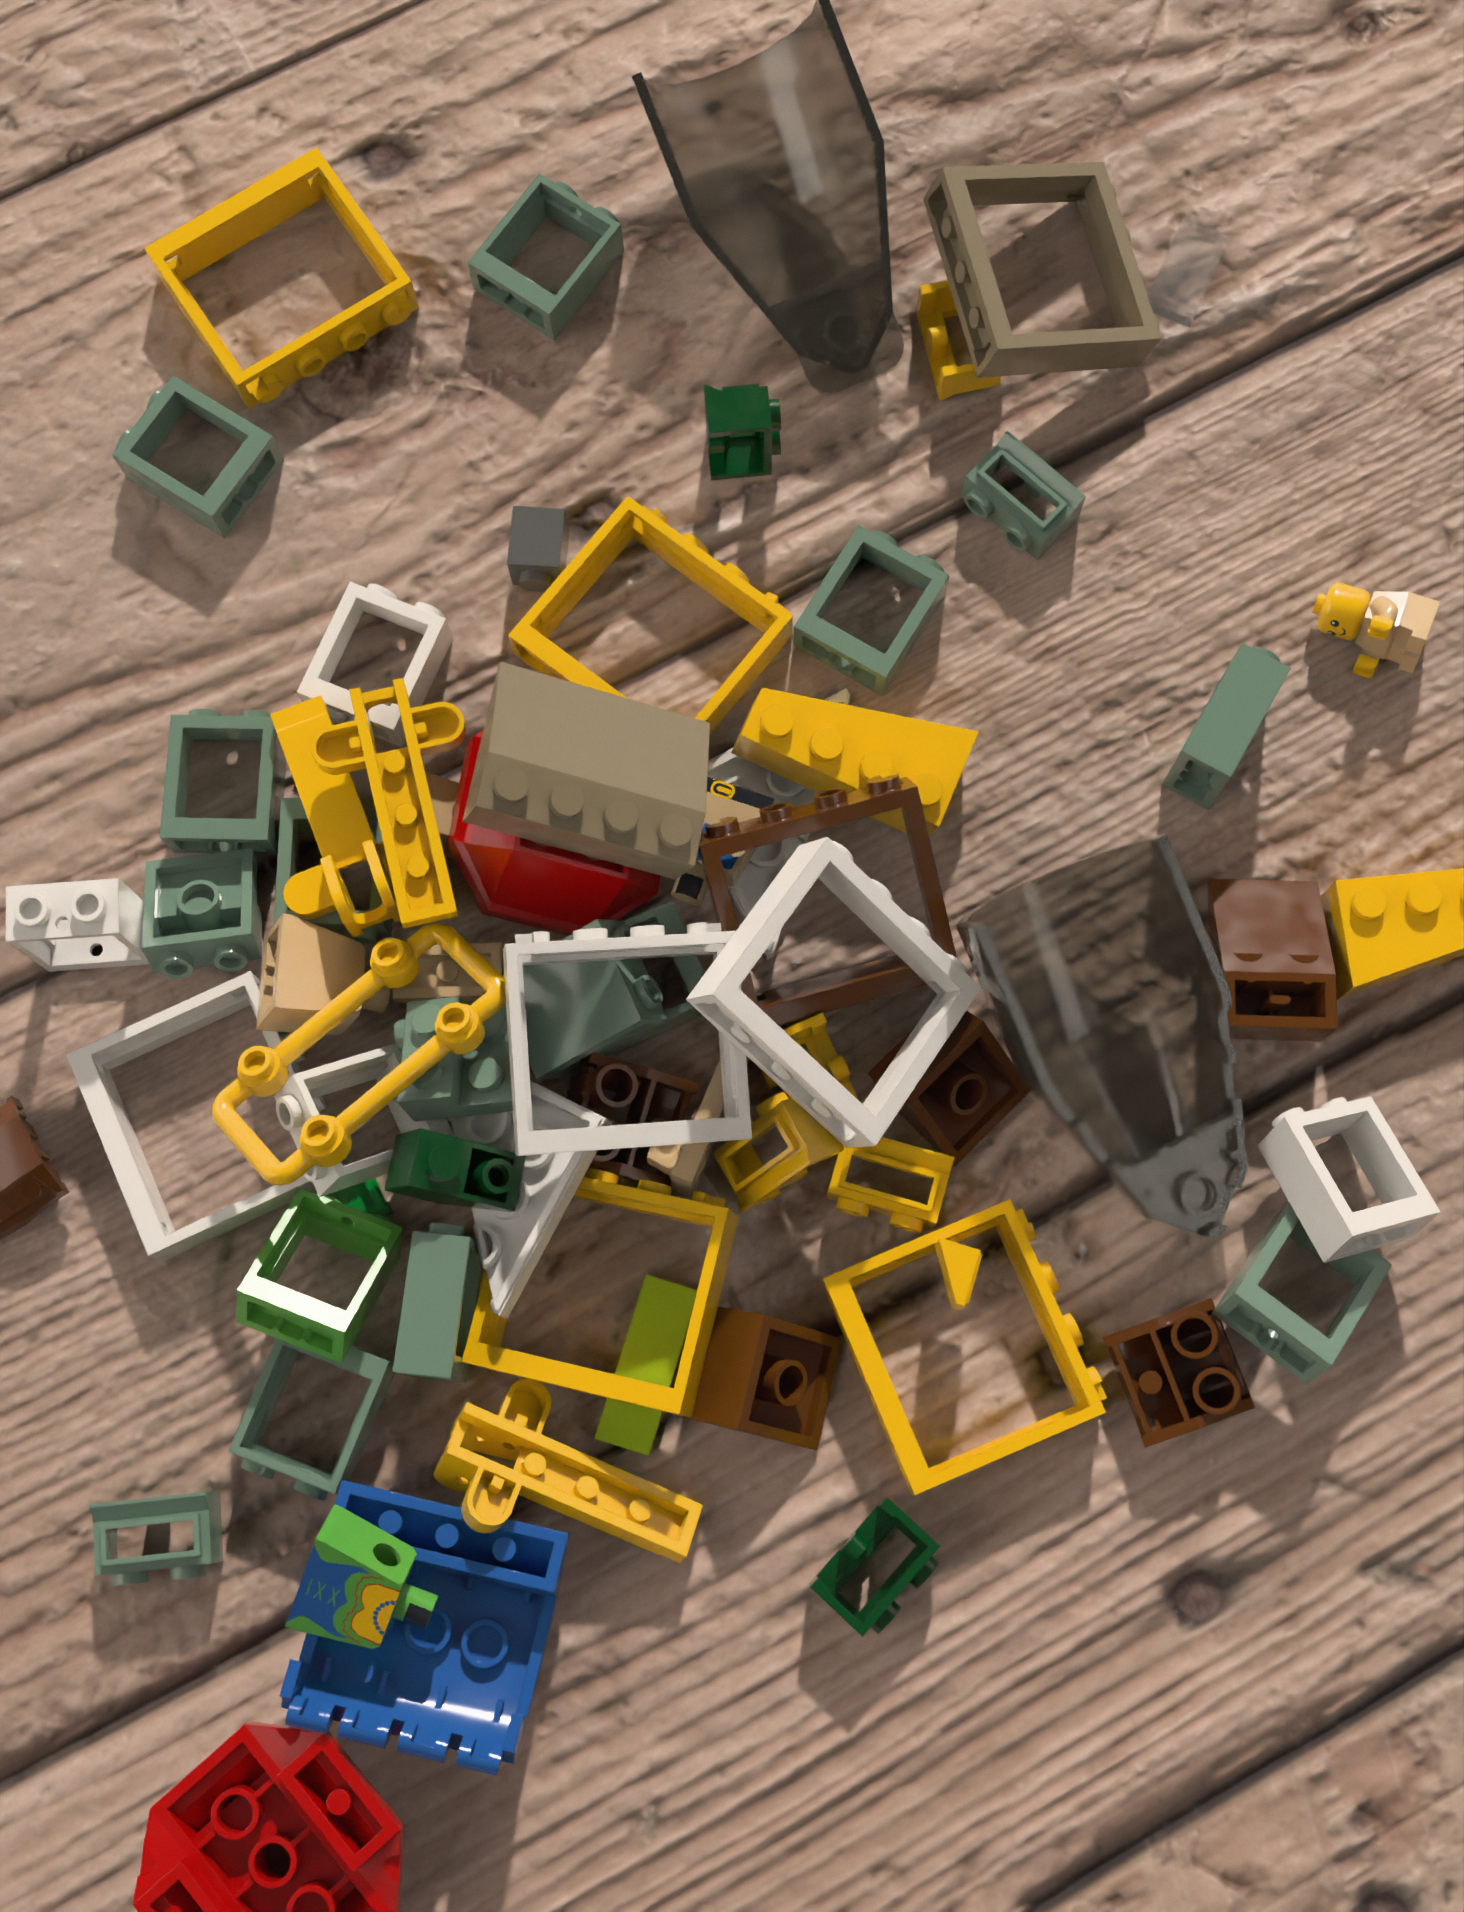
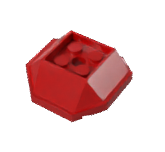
(539, 881)
(261, 1789)

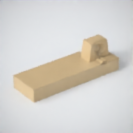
(688, 1161)

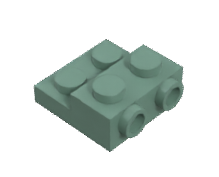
(201, 912)
(459, 1082)

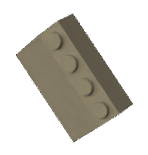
(591, 773)

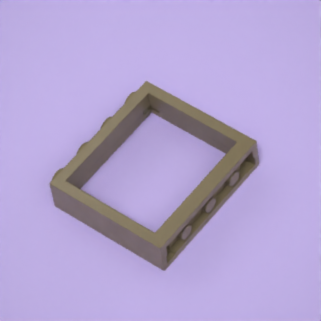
(975, 289)

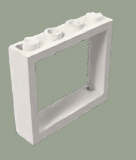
(594, 945)
(776, 1052)
(117, 1135)

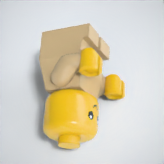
(1385, 626)

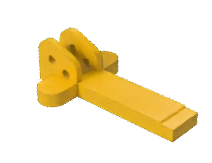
(401, 793)
(337, 825)
(555, 1478)

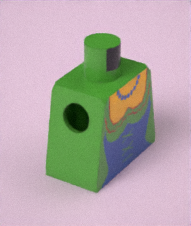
(358, 1584)

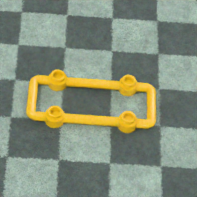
(328, 1139)

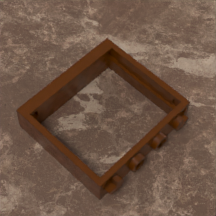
(830, 809)

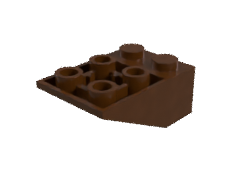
(1274, 958)

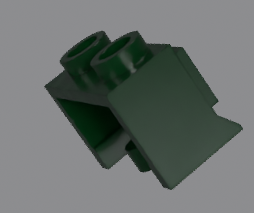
(741, 431)
(913, 1569)

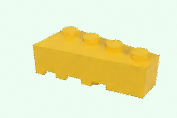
(846, 745)
(1393, 926)

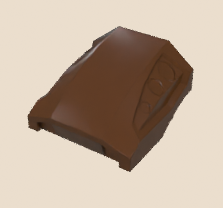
(624, 1096)
(25, 1175)
(1171, 1384)

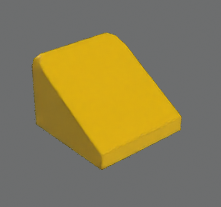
(959, 1270)

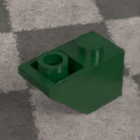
(454, 1171)

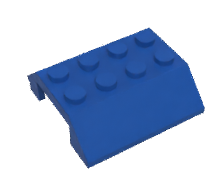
(473, 1667)

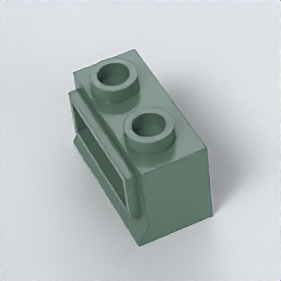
(1018, 523)
(200, 1507)

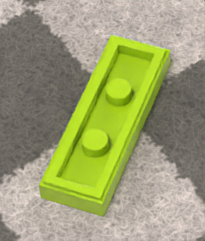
(651, 1356)

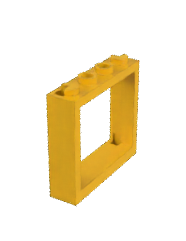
(248, 217)
(687, 556)
(649, 1198)
(1058, 1329)

